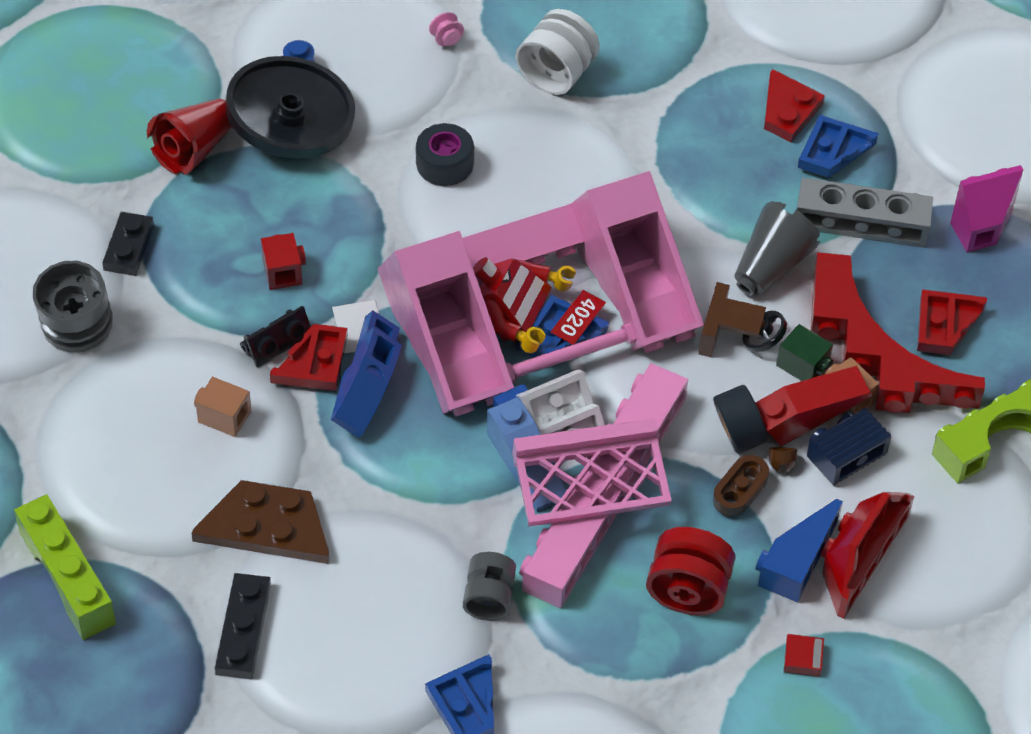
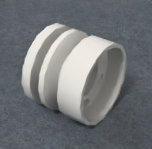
(557, 51)

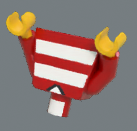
(515, 295)

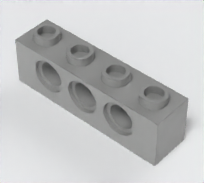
(866, 212)

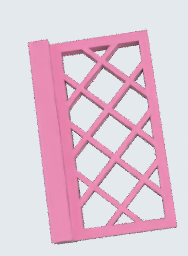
(592, 443)

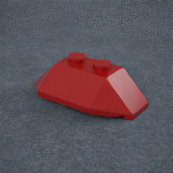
(862, 545)

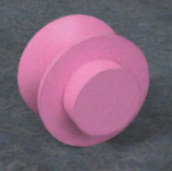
(446, 29)

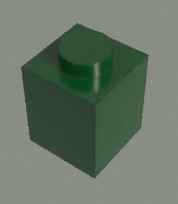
(804, 354)

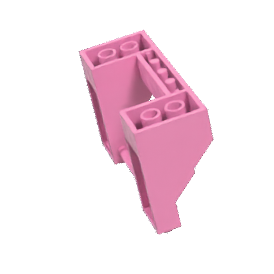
(616, 233)

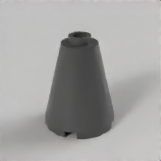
(774, 248)

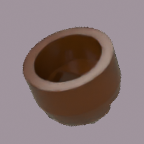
(782, 456)

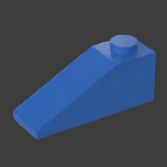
(797, 553)

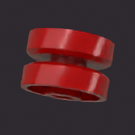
(691, 571)

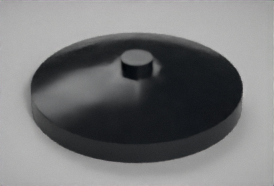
(290, 107)

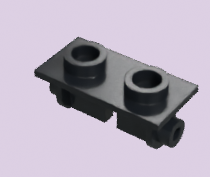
(276, 337)

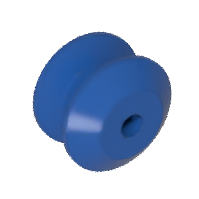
(299, 49)

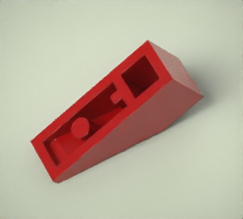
(811, 402)

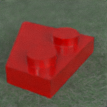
(789, 105)
(946, 319)
(314, 360)

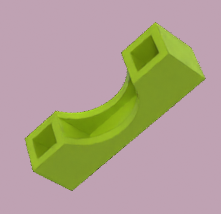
(965, 445)
(74, 578)

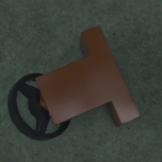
(739, 318)

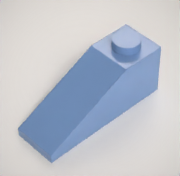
(514, 421)

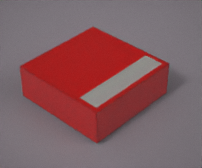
(803, 655)

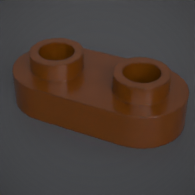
(740, 488)

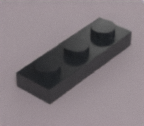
(243, 626)

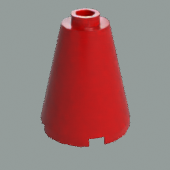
(188, 134)

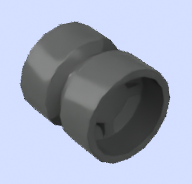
(489, 586)

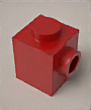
(282, 260)

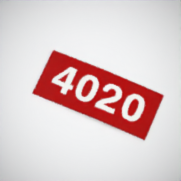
(578, 317)

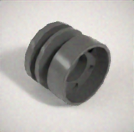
(72, 306)

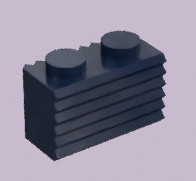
(848, 445)

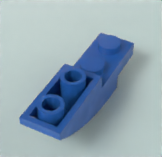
(369, 374)

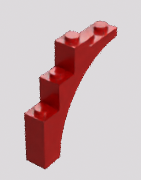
(900, 374)

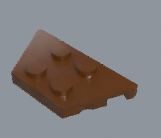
(266, 521)

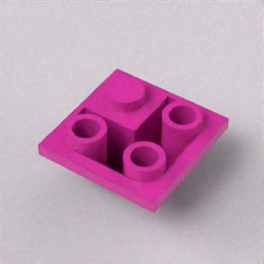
(985, 207)

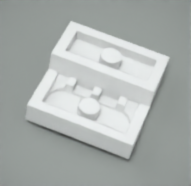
(562, 404)

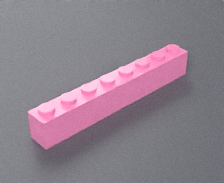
(569, 545)

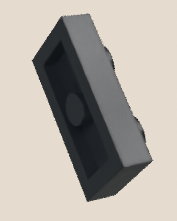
(128, 243)

